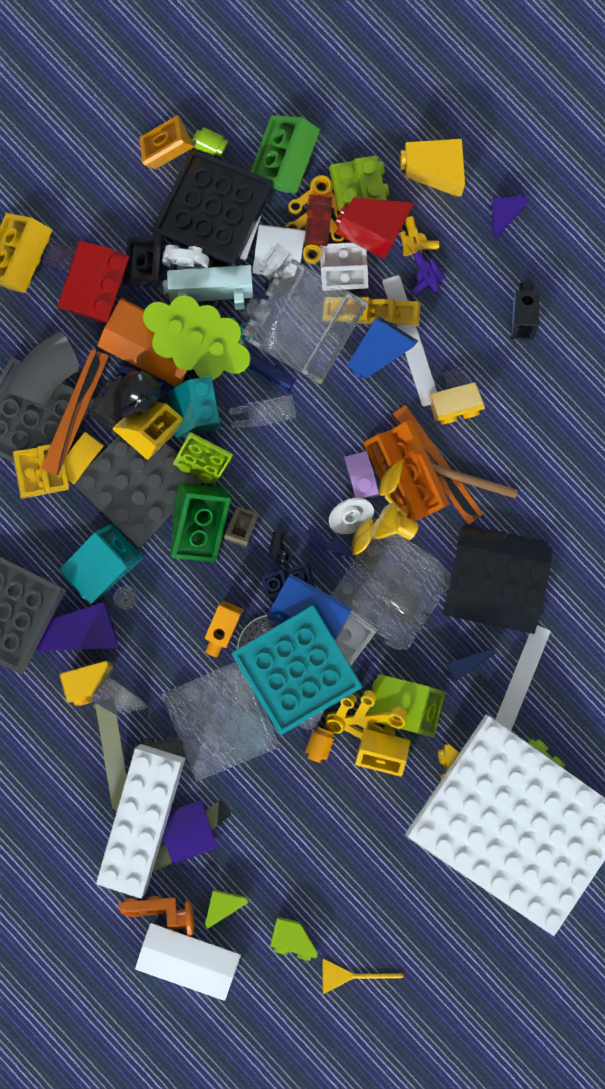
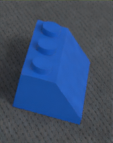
(299, 595)

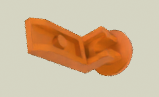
(155, 905)

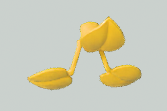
(388, 521)

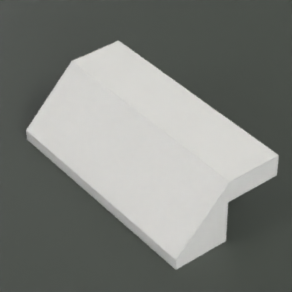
(187, 961)

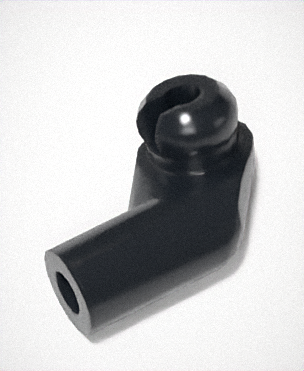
(276, 550)

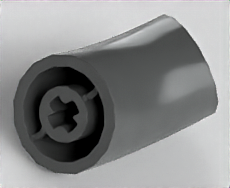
(44, 370)

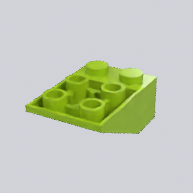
(202, 459)

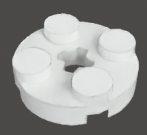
(185, 258)

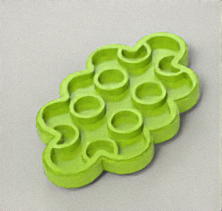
(196, 337)

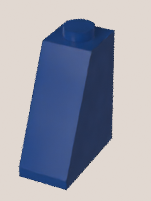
(379, 347)

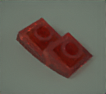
(318, 220)

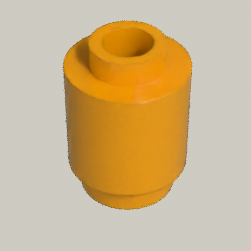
(319, 744)

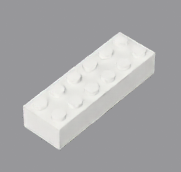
(140, 821)

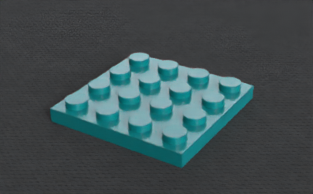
(297, 669)

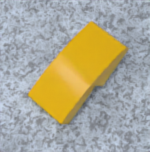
(81, 456)

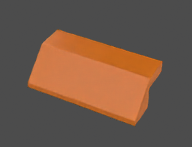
(132, 341)
(419, 488)

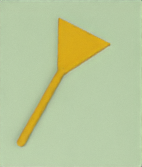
(335, 976)

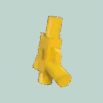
(415, 241)

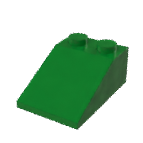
(198, 521)

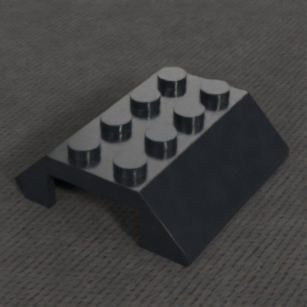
(498, 579)

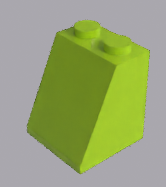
(420, 701)

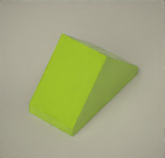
(222, 905)

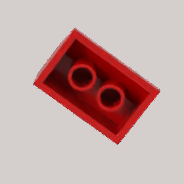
(93, 281)

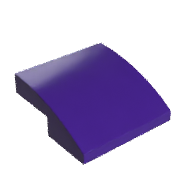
(188, 832)

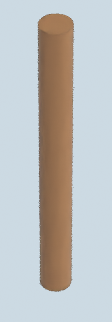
(475, 481)

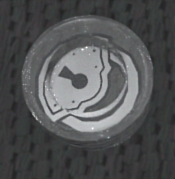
(125, 597)

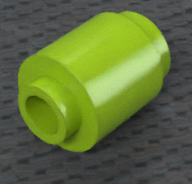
(209, 142)

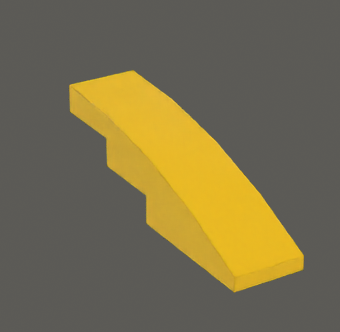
(396, 312)

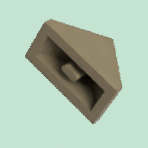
(241, 527)

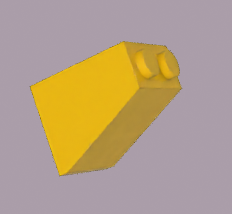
(435, 164)

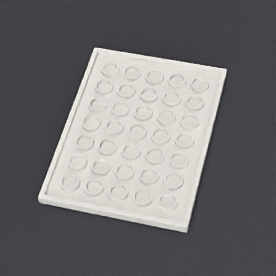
(515, 825)

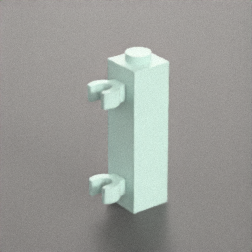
(211, 284)

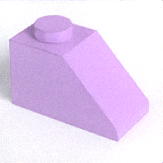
(361, 476)

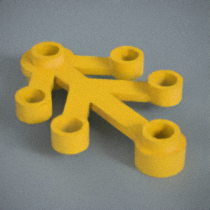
(300, 222)
(338, 721)

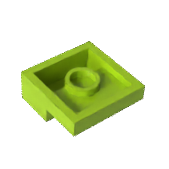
(359, 180)

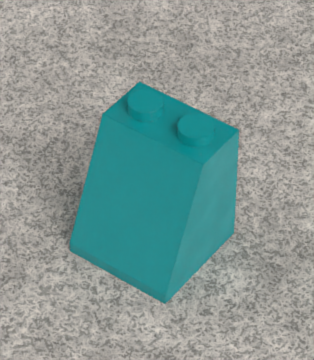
(197, 405)
(101, 563)

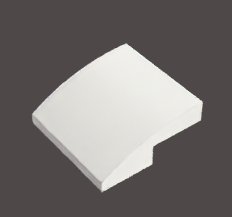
(270, 235)
(345, 265)

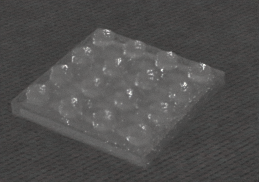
(219, 721)

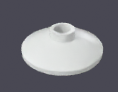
(350, 514)

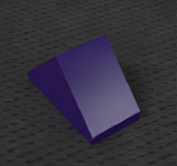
(504, 212)

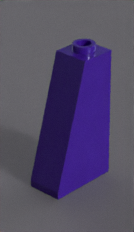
(80, 630)

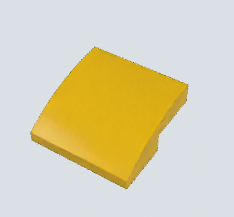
(32, 479)

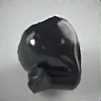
(138, 393)

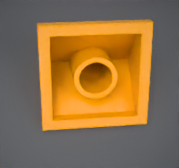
(164, 143)

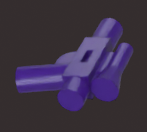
(427, 275)

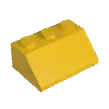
(20, 250)
(84, 683)

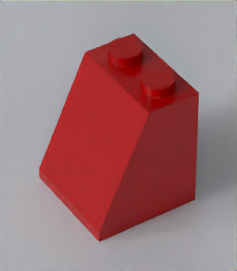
(372, 223)

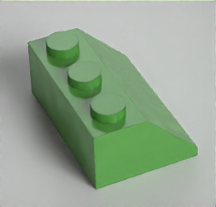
(285, 151)

